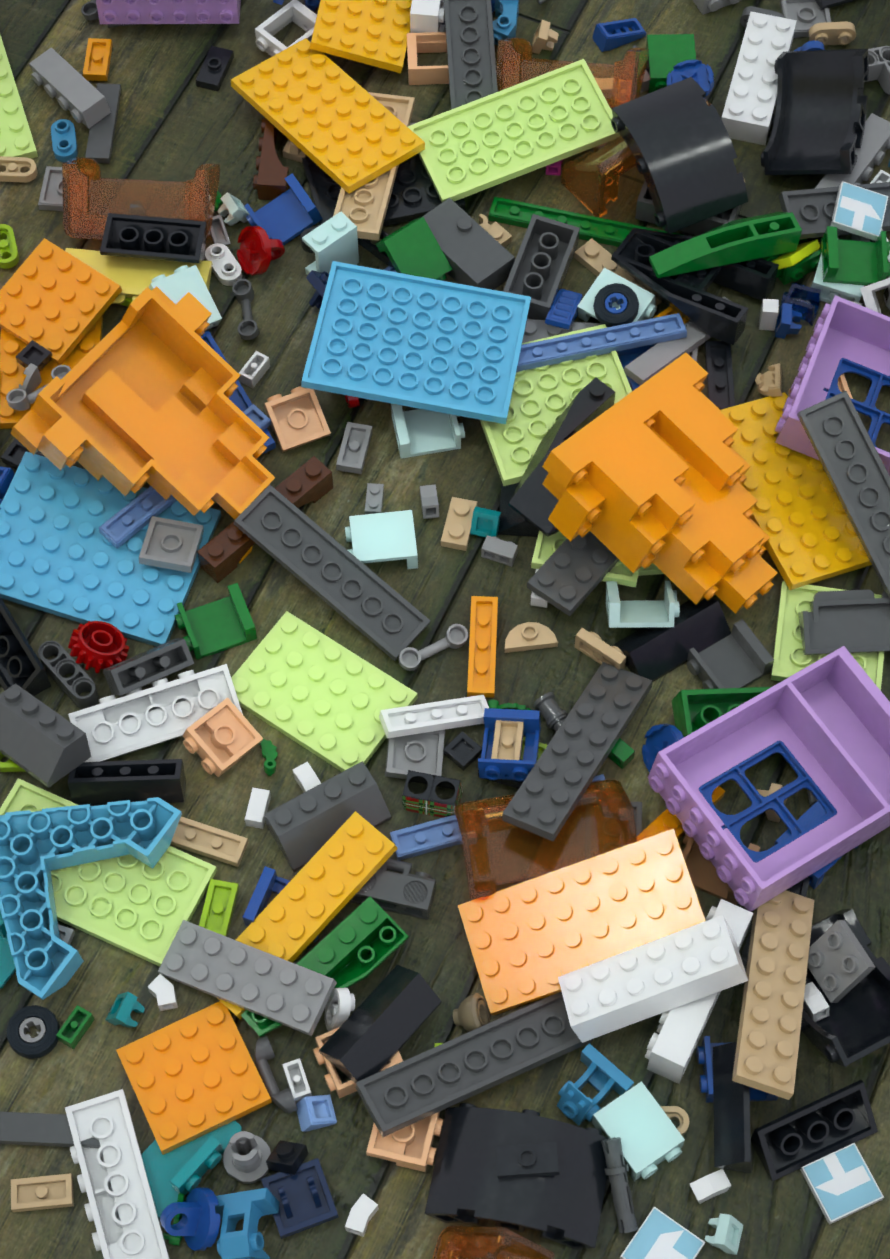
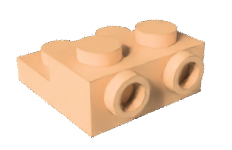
(296, 418)
(221, 738)
(409, 1146)

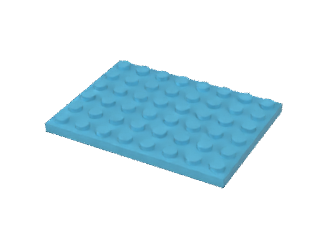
(417, 342)
(67, 568)

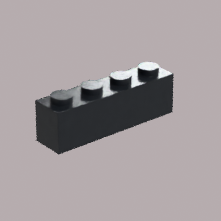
(127, 780)

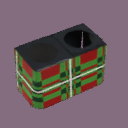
(436, 807)

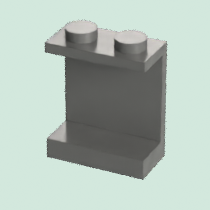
(731, 661)

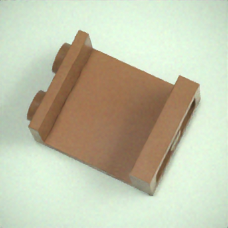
(704, 873)

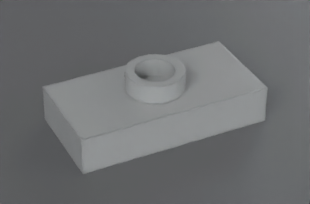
(354, 448)

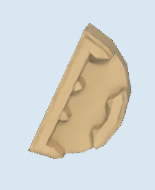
(770, 382)
(530, 637)

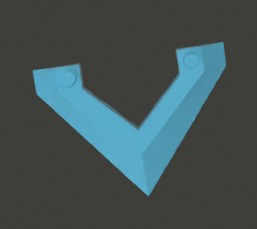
(58, 839)

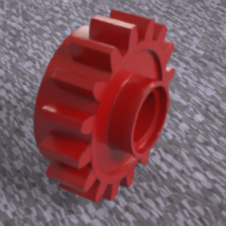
(98, 645)

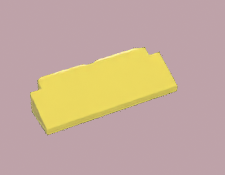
(134, 273)

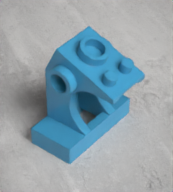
(507, 13)
(602, 1076)
(248, 1206)

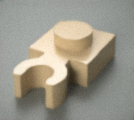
(496, 231)

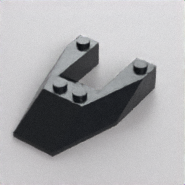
(687, 291)
(531, 497)

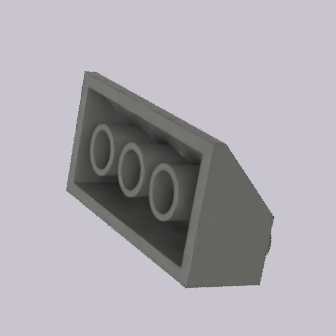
(39, 737)
(316, 815)

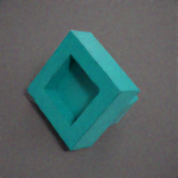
(485, 522)
(122, 1008)

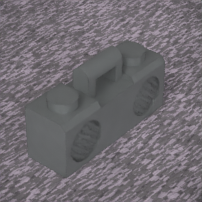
(148, 666)
(399, 892)

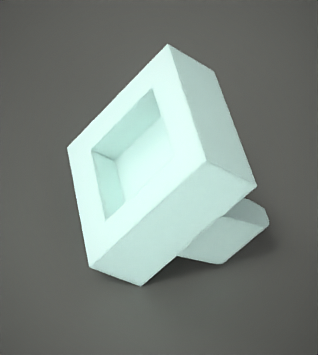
(234, 207)
(727, 1233)

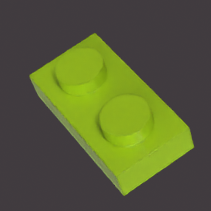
(219, 906)

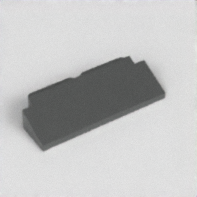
(846, 620)

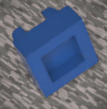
(785, 321)

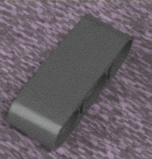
(65, 664)

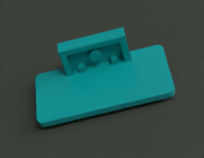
(183, 1167)

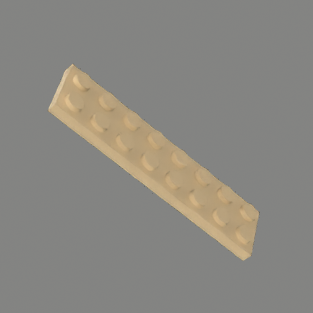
(369, 203)
(774, 995)

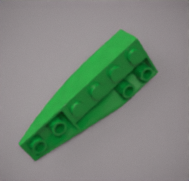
(730, 244)
(347, 952)

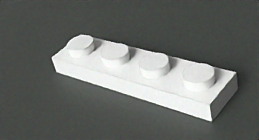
(433, 716)

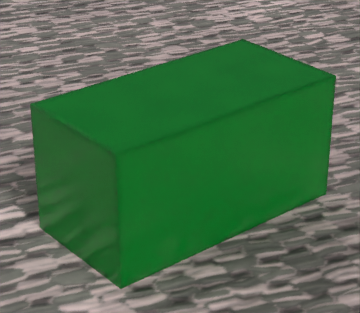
(621, 754)
(75, 1027)

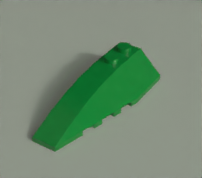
(701, 706)

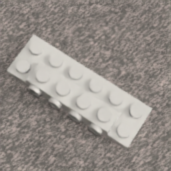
(153, 713)
(115, 1180)

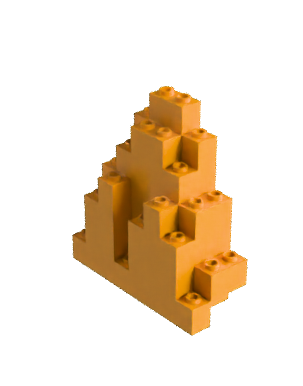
(153, 412)
(665, 489)

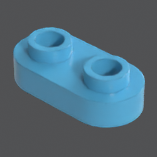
(64, 135)

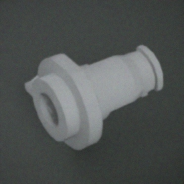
(246, 1157)

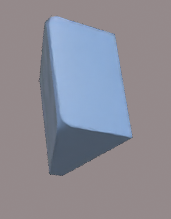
(315, 1112)

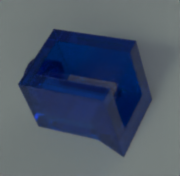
(804, 300)

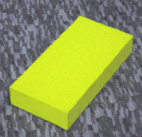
(803, 250)

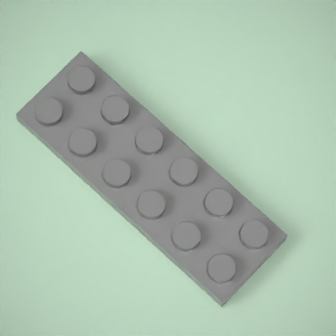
(247, 977)

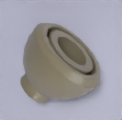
(472, 1013)

